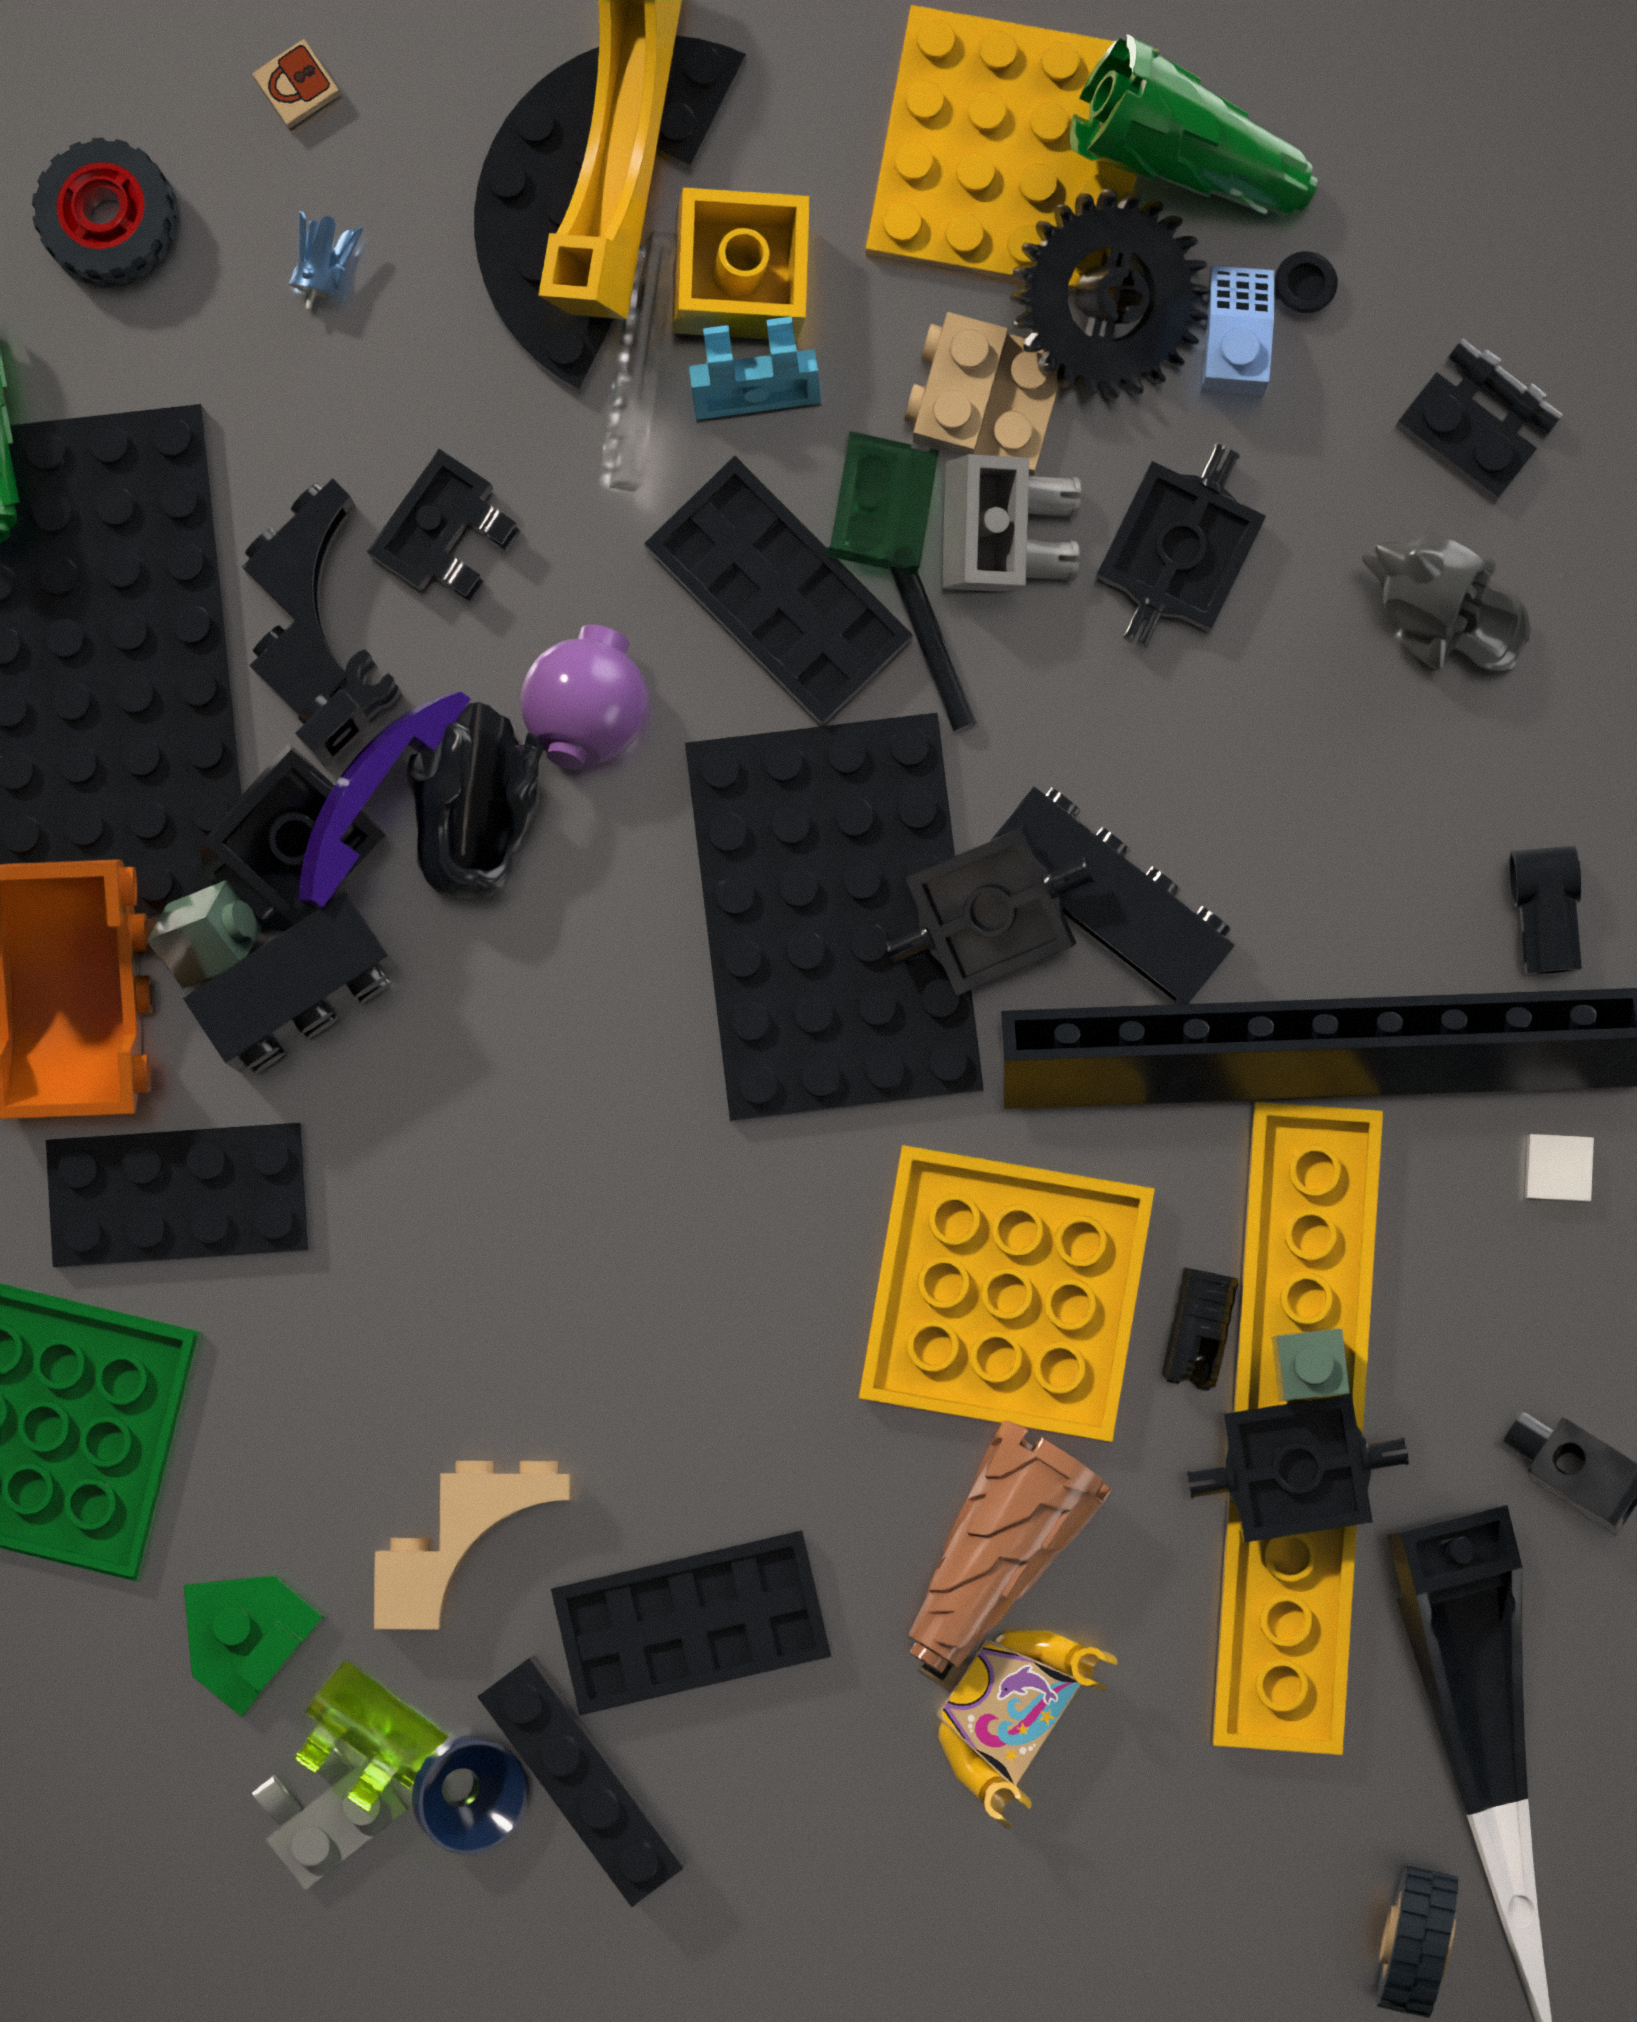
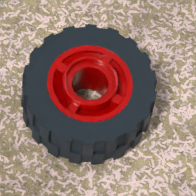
(83, 180)

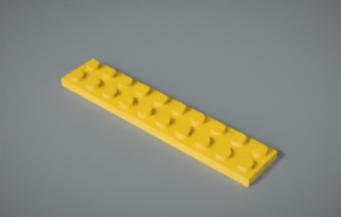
(1302, 1272)

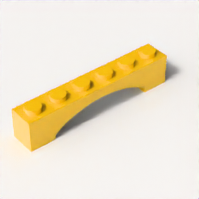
(597, 246)

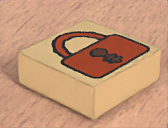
(296, 84)

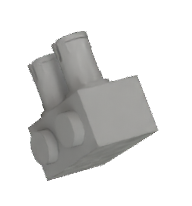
(988, 523)

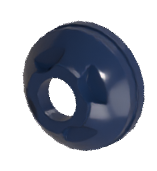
(489, 1810)

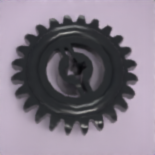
(1162, 301)

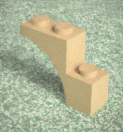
(415, 1581)

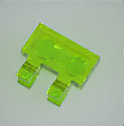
(373, 1724)

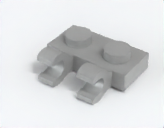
(328, 1828)

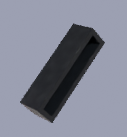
(1125, 908)
(582, 1781)

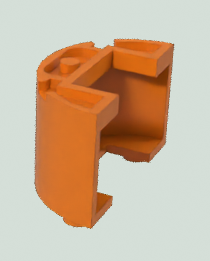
(71, 990)

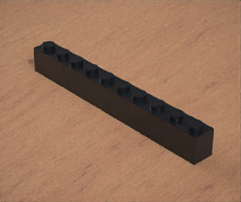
(1319, 1048)

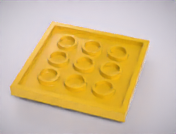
(984, 144)
(1006, 1293)

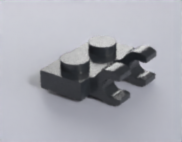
(432, 520)
(339, 719)

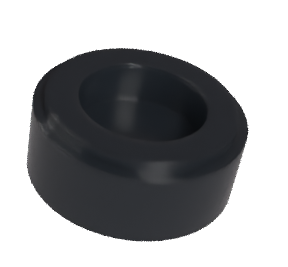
(1305, 284)

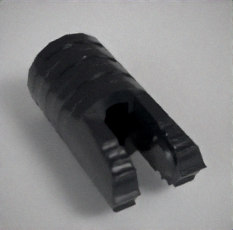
(1199, 1328)

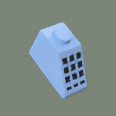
(1238, 331)

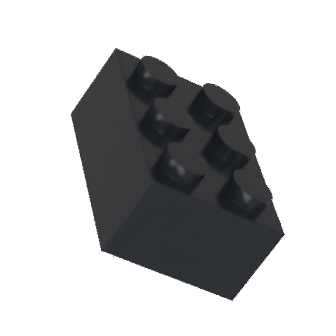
(292, 985)

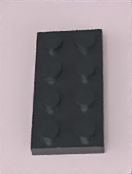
(778, 590)
(177, 1195)
(690, 1622)

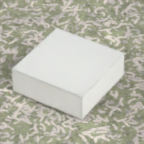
(1559, 1168)

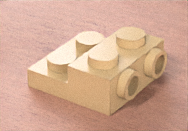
(981, 392)

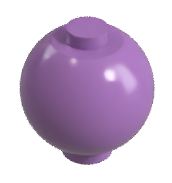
(585, 698)

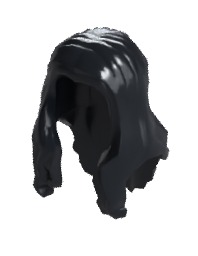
(474, 803)

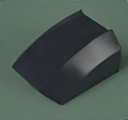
(266, 835)

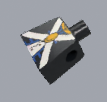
(1600, 1491)

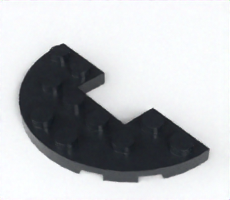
(534, 176)

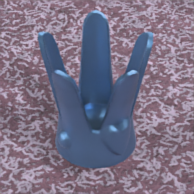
(316, 269)

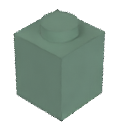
(204, 934)
(1310, 1364)

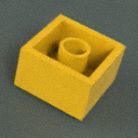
(739, 261)

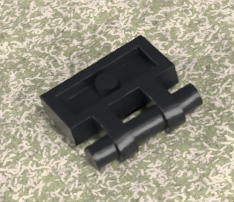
(1467, 434)

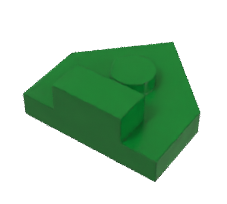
(244, 1634)

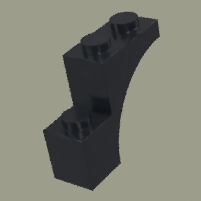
(288, 570)

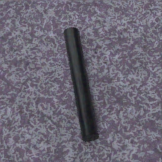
(934, 649)

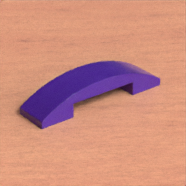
(328, 858)

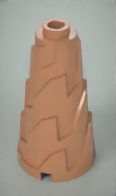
(1008, 1533)

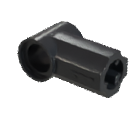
(1546, 890)

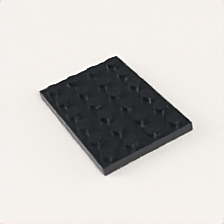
(801, 890)

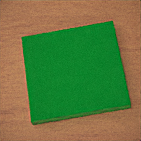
(86, 1428)

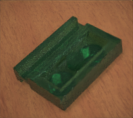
(882, 503)

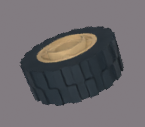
(1417, 1941)

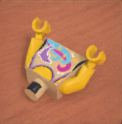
(1006, 1706)

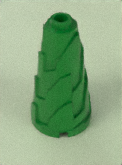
(1168, 126)

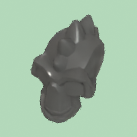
(1445, 604)

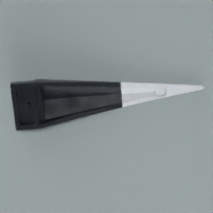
(1466, 1633)

